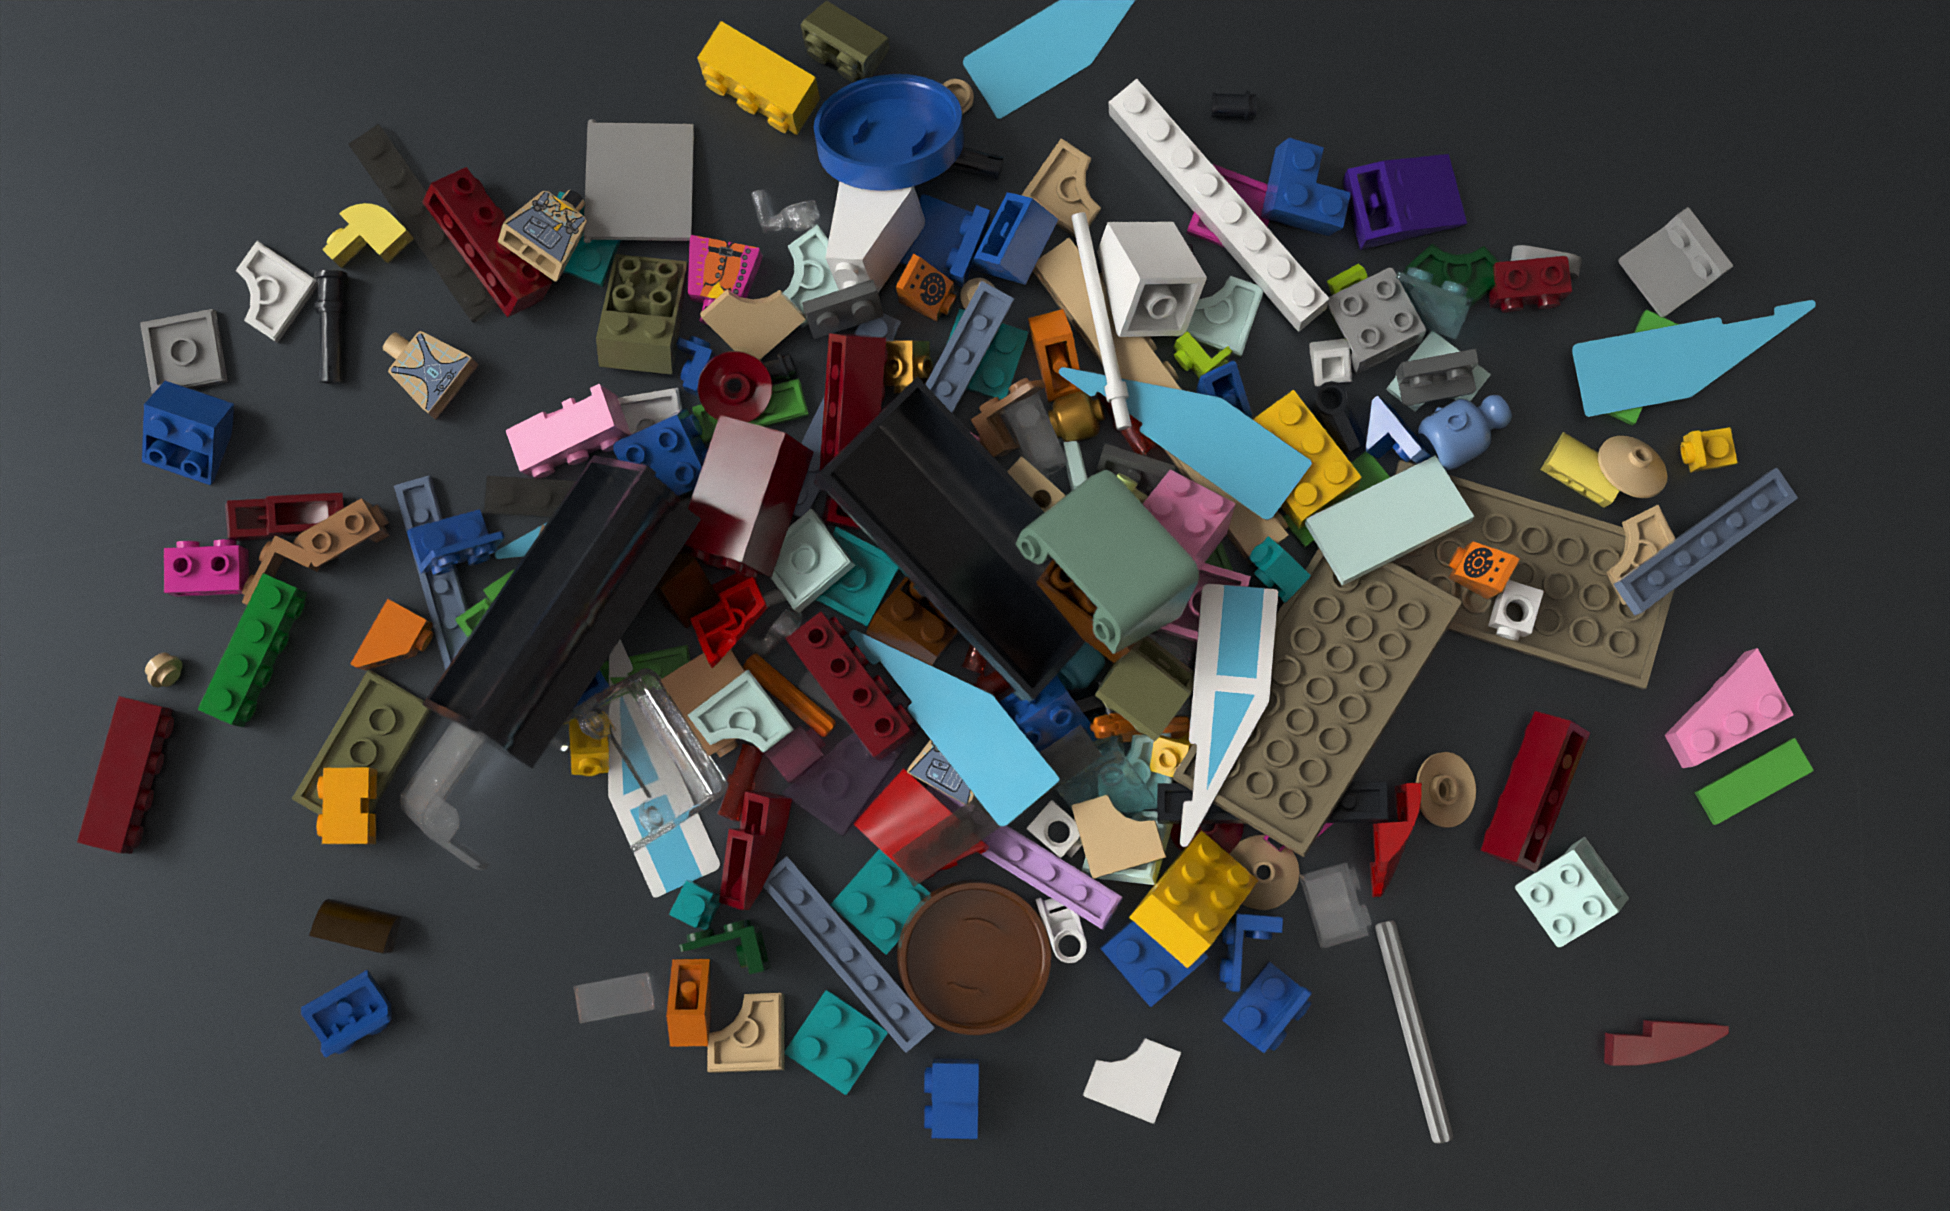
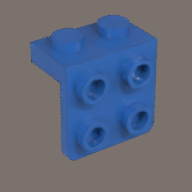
(670, 449)

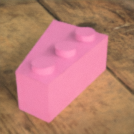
(568, 433)
(1730, 712)

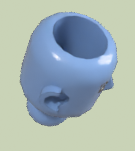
(1463, 430)

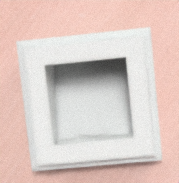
(1331, 361)

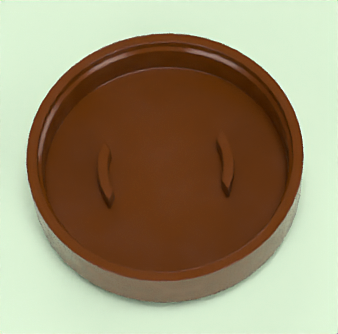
(974, 957)

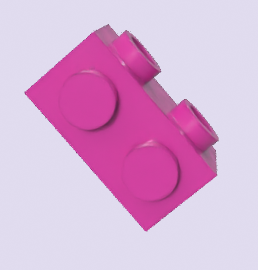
(205, 570)

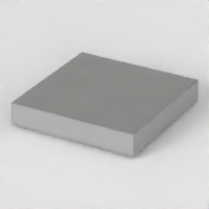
(184, 350)

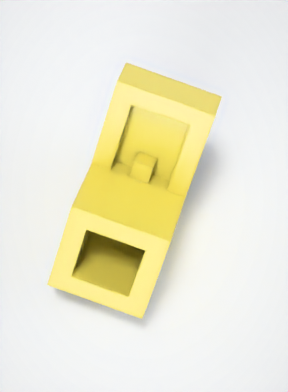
(367, 225)

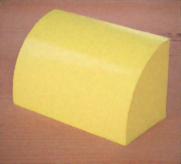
(1579, 469)

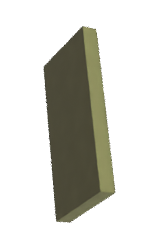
(370, 733)

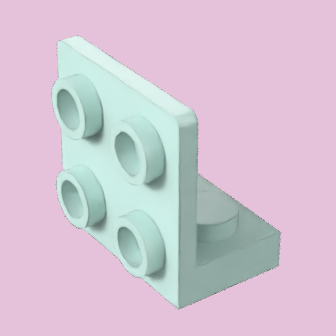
(1572, 893)

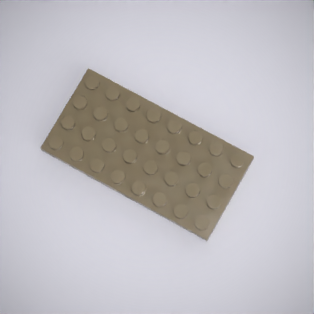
(1568, 559)
(1335, 684)

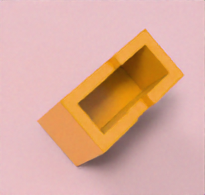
(346, 805)

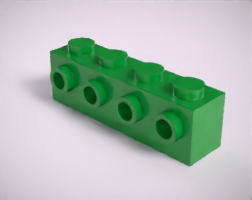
(253, 651)

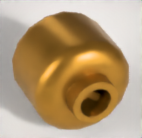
(1076, 416)

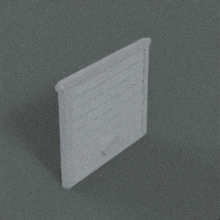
(639, 181)

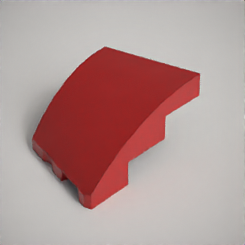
(730, 618)
(903, 814)
(1392, 837)

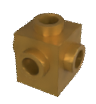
(906, 362)

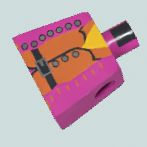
(719, 267)

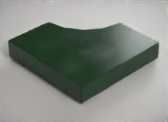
(1469, 270)

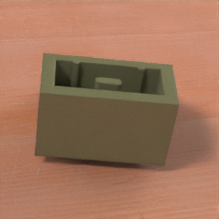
(844, 42)
(1147, 687)

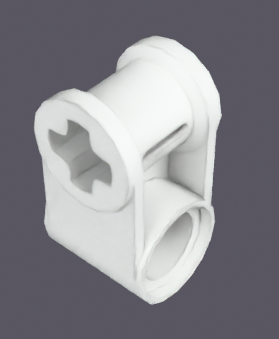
(1060, 925)

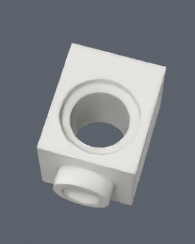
(1527, 598)
(1040, 825)

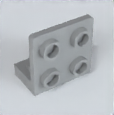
(1675, 263)
(1376, 319)

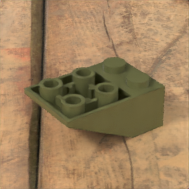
(642, 314)

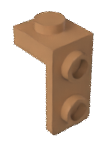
(991, 428)
(344, 531)
(271, 559)

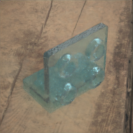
(1438, 306)
(1109, 776)

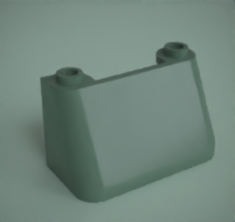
(1115, 557)

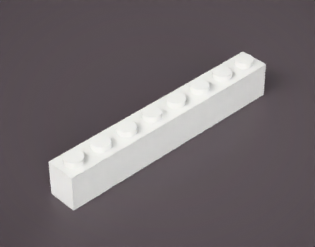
(1218, 205)

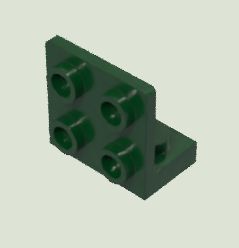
(751, 952)

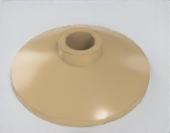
(1632, 466)
(1446, 789)
(1283, 872)

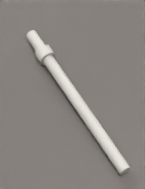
(1116, 389)

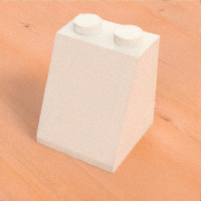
(871, 233)
(1149, 278)

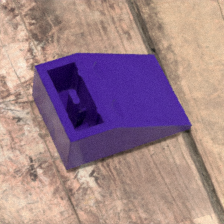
(1403, 199)

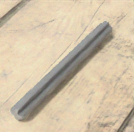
(1414, 1032)

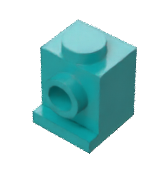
(1278, 569)
(695, 905)

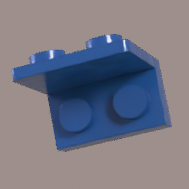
(949, 238)
(453, 541)
(1048, 715)
(1232, 934)
(1267, 1008)

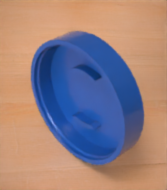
(889, 132)

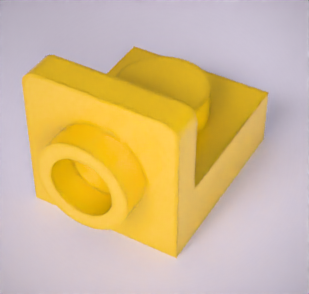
(1708, 449)
(587, 754)
(1168, 754)

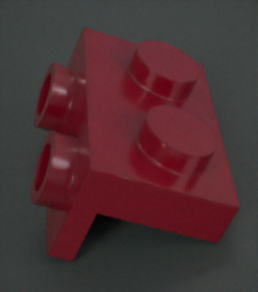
(1530, 282)

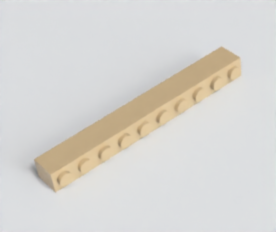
(1064, 280)

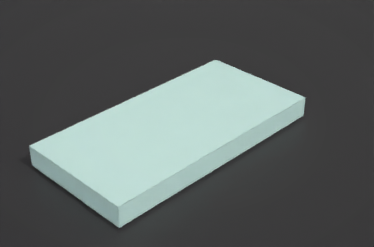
(1389, 520)

